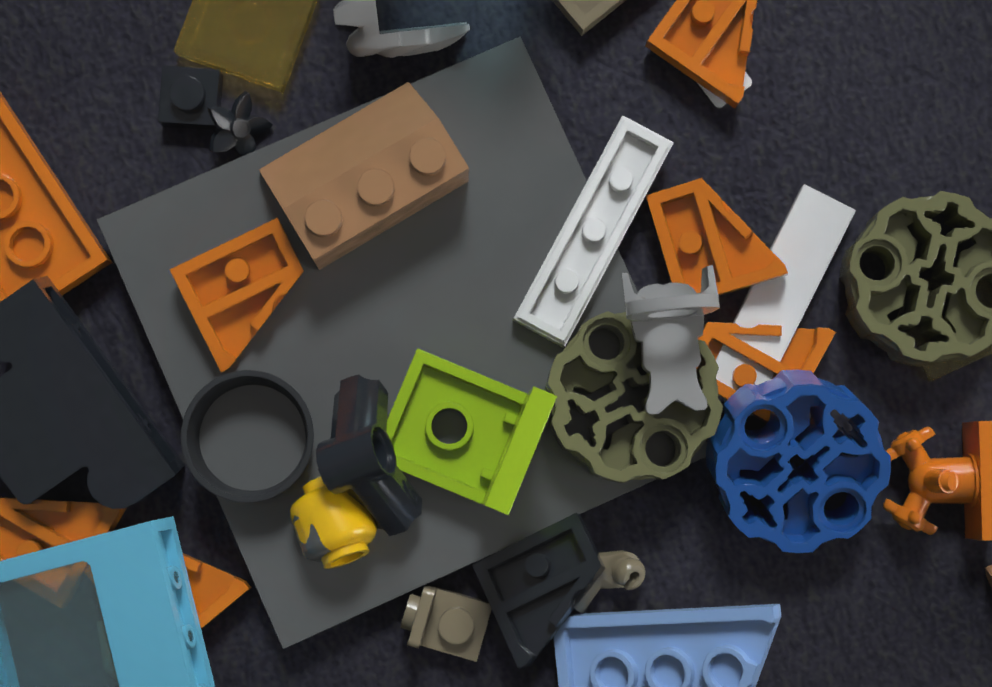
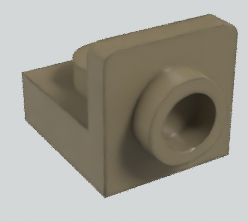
(446, 622)

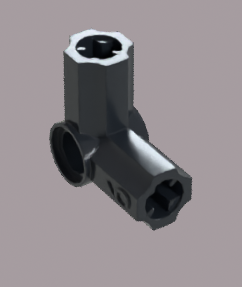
(362, 457)

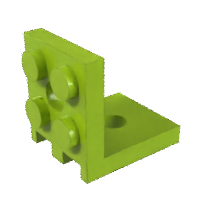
(498, 439)

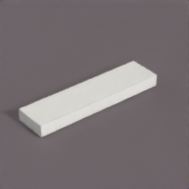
(593, 231)
(806, 248)

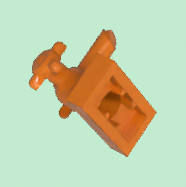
(947, 480)

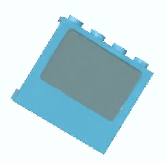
(102, 614)

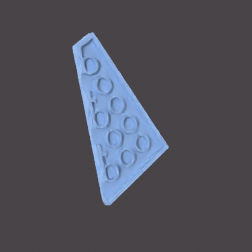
(666, 647)

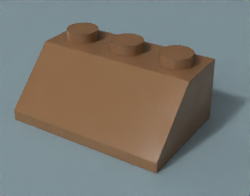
(366, 174)

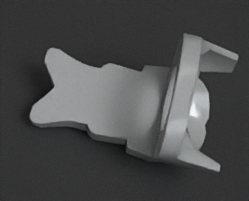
(391, 43)
(668, 326)

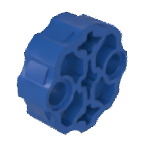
(760, 466)

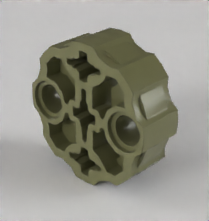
(894, 238)
(626, 453)

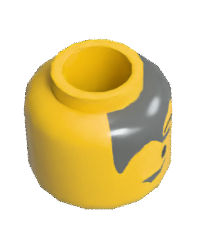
(331, 525)

